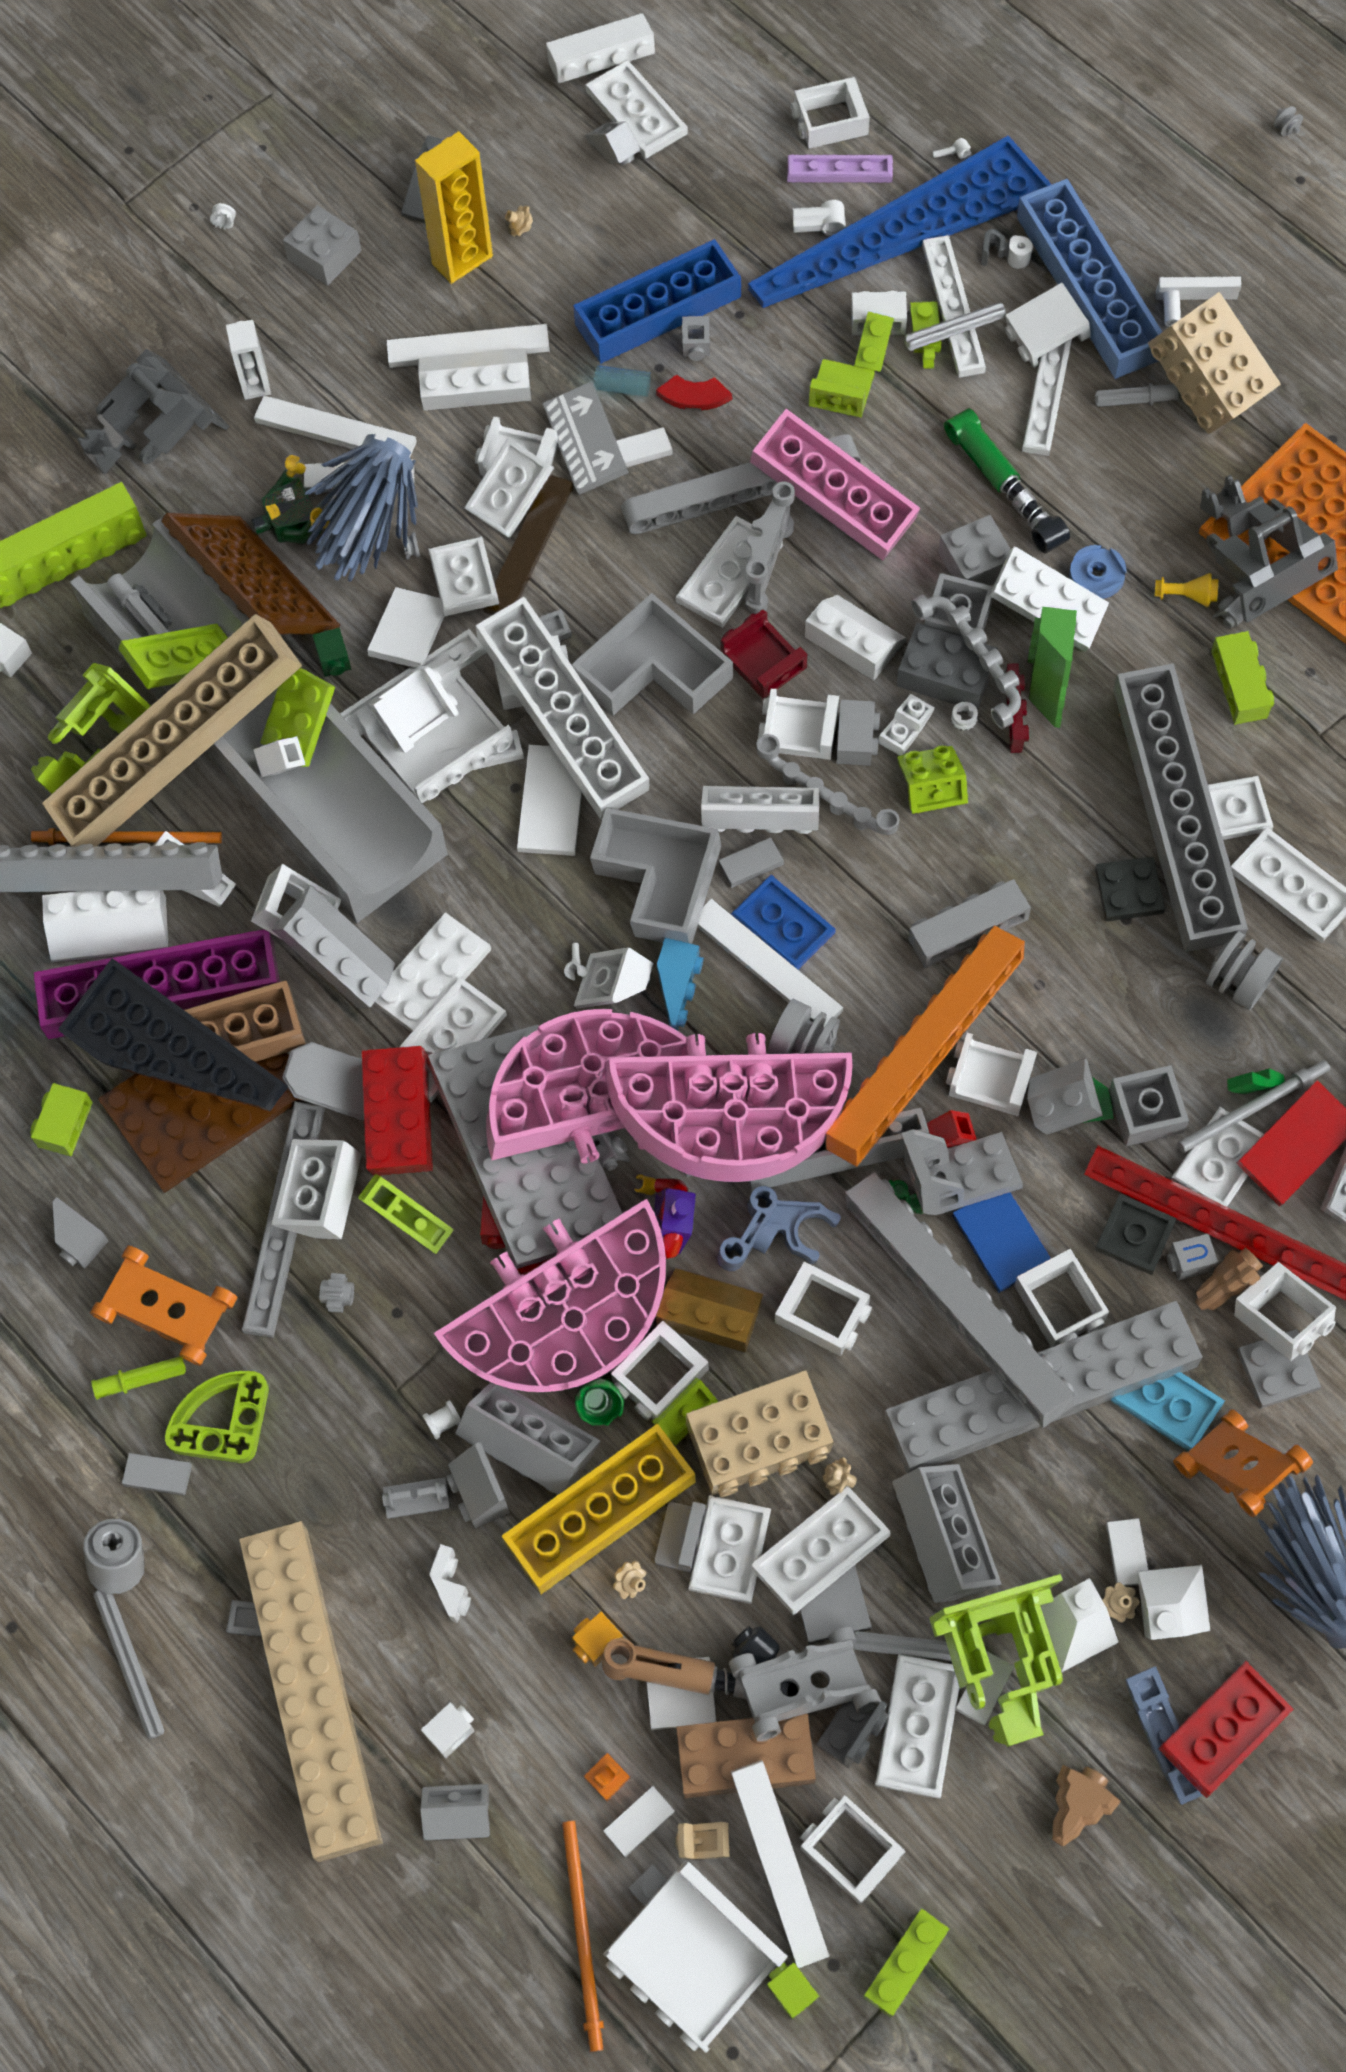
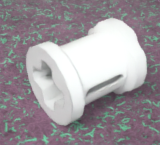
(442, 1419)

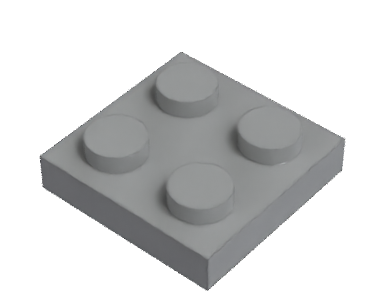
(1275, 1376)

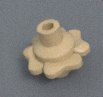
(519, 220)
(838, 1476)
(629, 1579)
(1120, 1602)

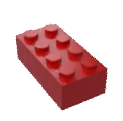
(397, 1110)

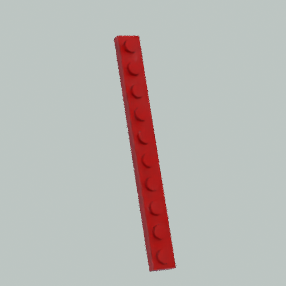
(1218, 1220)

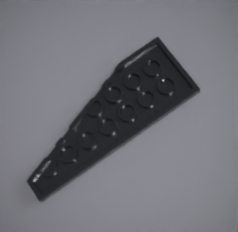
(147, 1034)

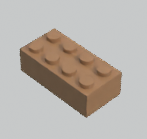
(255, 1022)
(717, 1748)

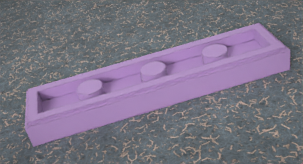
(840, 168)

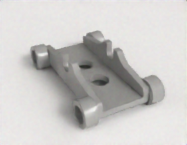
(774, 527)
(836, 1661)

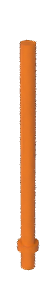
(53, 836)
(593, 2023)

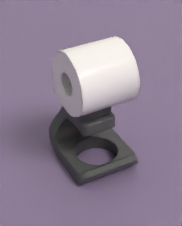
(1016, 256)

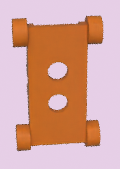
(190, 1330)
(1246, 1485)

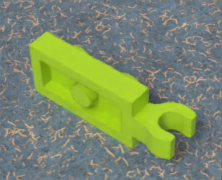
(923, 316)

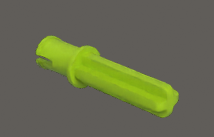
(138, 1377)

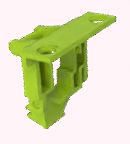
(80, 714)
(1038, 1669)

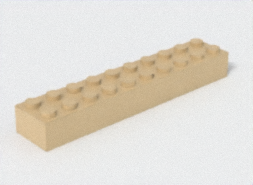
(172, 733)
(310, 1692)

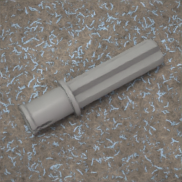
(1136, 395)
(131, 600)

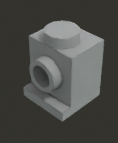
(696, 340)

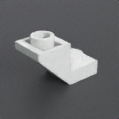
(451, 1594)

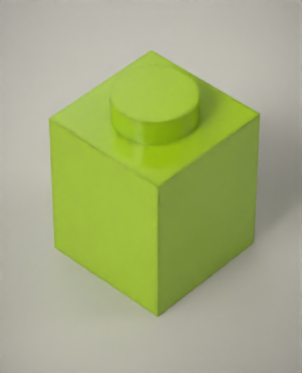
(791, 1989)

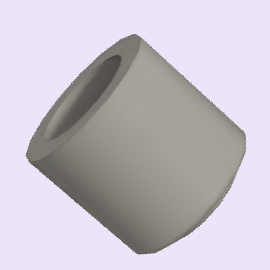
(114, 1556)

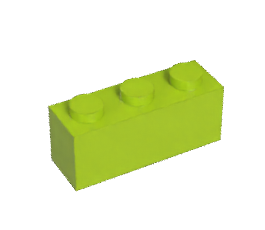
(1242, 677)
(906, 1963)

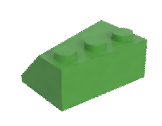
(1052, 659)

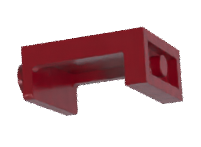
(762, 654)

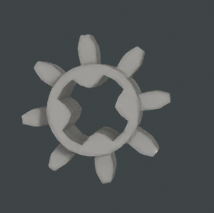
(336, 1292)

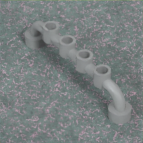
(975, 641)
(886, 820)

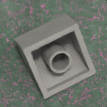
(1063, 1097)
(477, 1487)

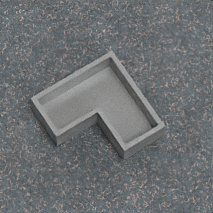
(656, 647)
(671, 863)

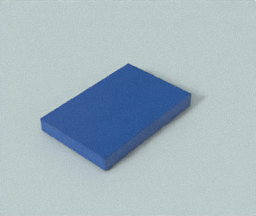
(784, 922)
(1001, 1239)

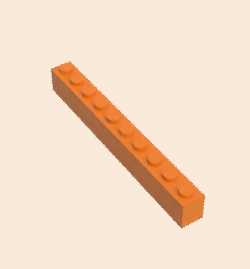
(924, 1045)

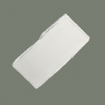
(906, 725)

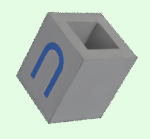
(1192, 1257)

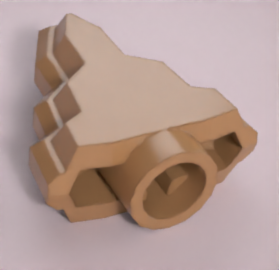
(1229, 1279)
(1080, 1802)

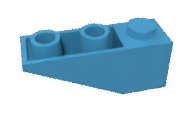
(676, 970)

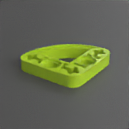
(237, 1431)

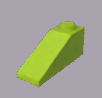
(405, 1213)

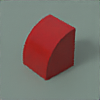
(953, 1127)

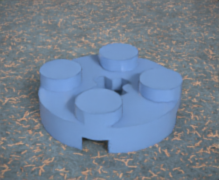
(1101, 559)

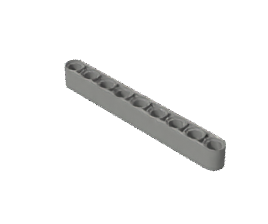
(706, 494)

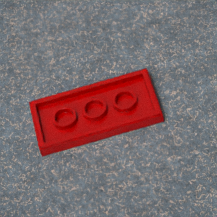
(1296, 1144)
(1225, 1729)

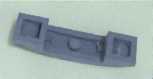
(1159, 1723)

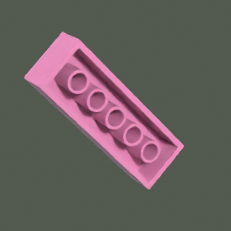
(835, 484)

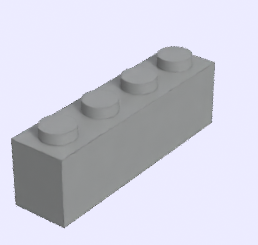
(963, 925)

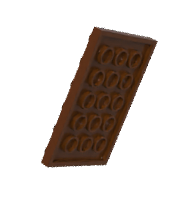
(249, 572)
(182, 1128)

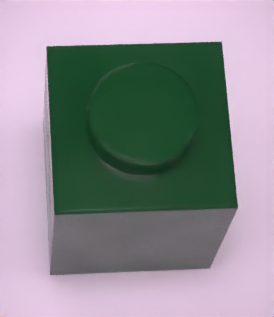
(332, 652)

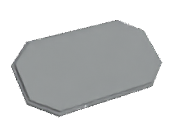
(326, 1079)

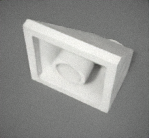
(613, 977)
(1173, 1602)
(1078, 1625)

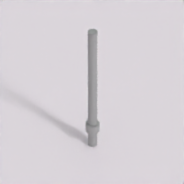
(1299, 1080)

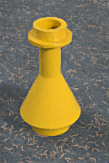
(1201, 589)

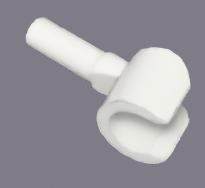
(959, 147)
(575, 965)

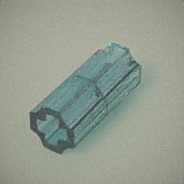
(622, 380)

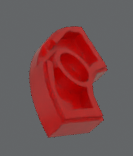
(690, 394)

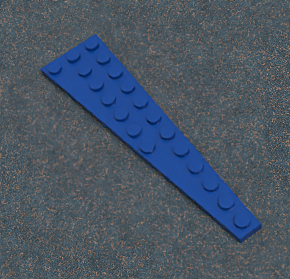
(949, 203)

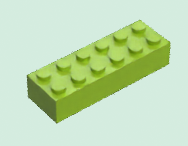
(67, 542)

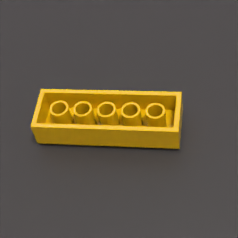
(454, 207)
(599, 1508)

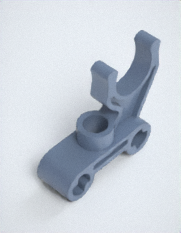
(767, 1222)

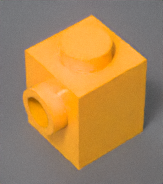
(593, 1637)

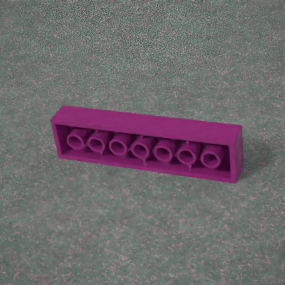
(183, 973)

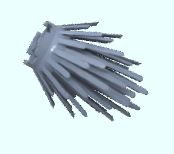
(363, 504)
(1314, 1559)

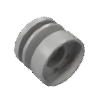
(1243, 970)
(799, 1035)

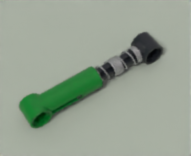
(966, 431)

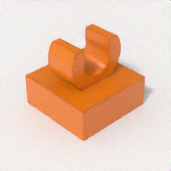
(606, 1777)

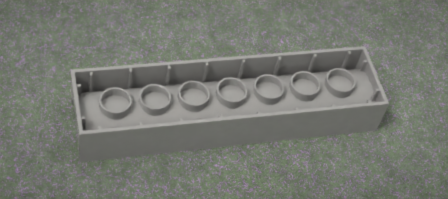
(340, 814)

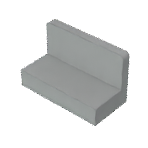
(680, 1536)
(455, 1812)

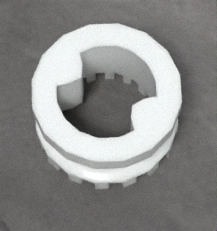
(222, 216)
(956, 718)

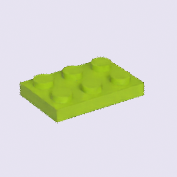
(299, 711)

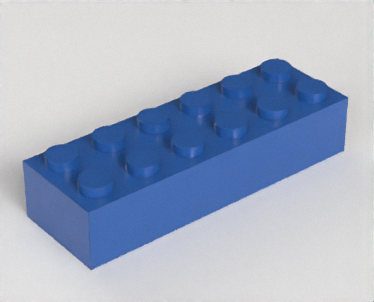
(657, 301)

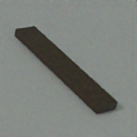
(530, 542)

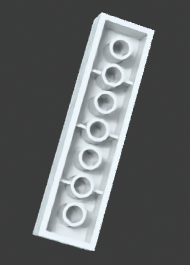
(562, 707)

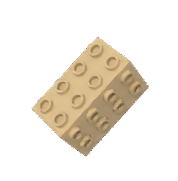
(1213, 363)
(759, 1434)

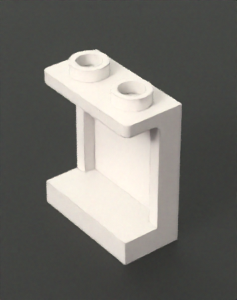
(1046, 323)
(496, 435)
(413, 707)
(801, 725)
(990, 1075)

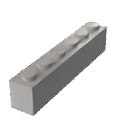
(824, 1162)

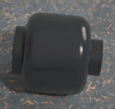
(755, 1642)

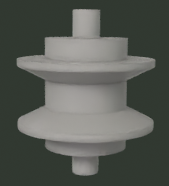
(1288, 121)

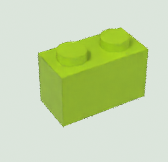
(61, 1119)

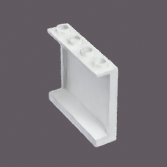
(419, 765)
(693, 1956)

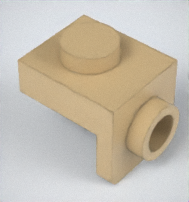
(703, 1840)

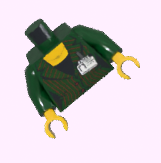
(288, 507)

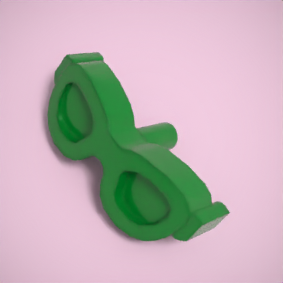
(902, 1193)

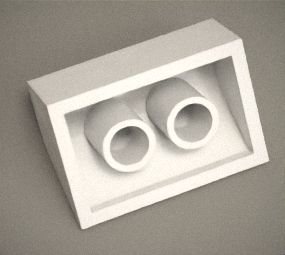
(853, 636)
(317, 1188)

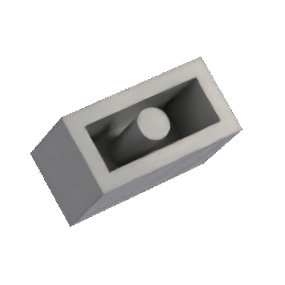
(856, 732)

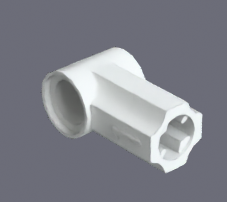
(827, 218)

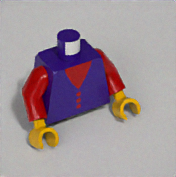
(673, 1211)

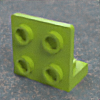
(841, 388)
(934, 779)

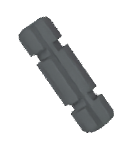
(158, 611)

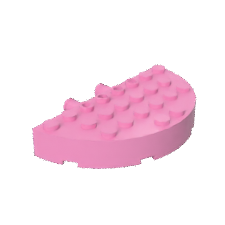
(556, 1080)
(730, 1112)
(571, 1313)

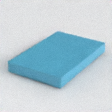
(1174, 1408)

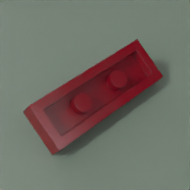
(1017, 731)

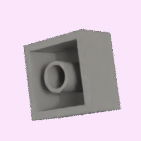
(322, 245)
(974, 551)
(961, 592)
(1148, 1105)

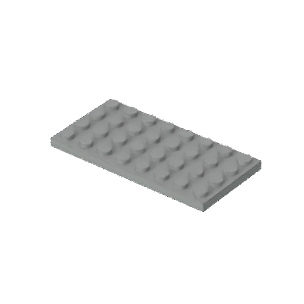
(524, 1188)

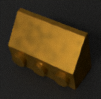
(709, 1309)

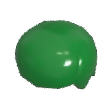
(599, 1402)

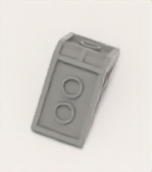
(960, 1174)

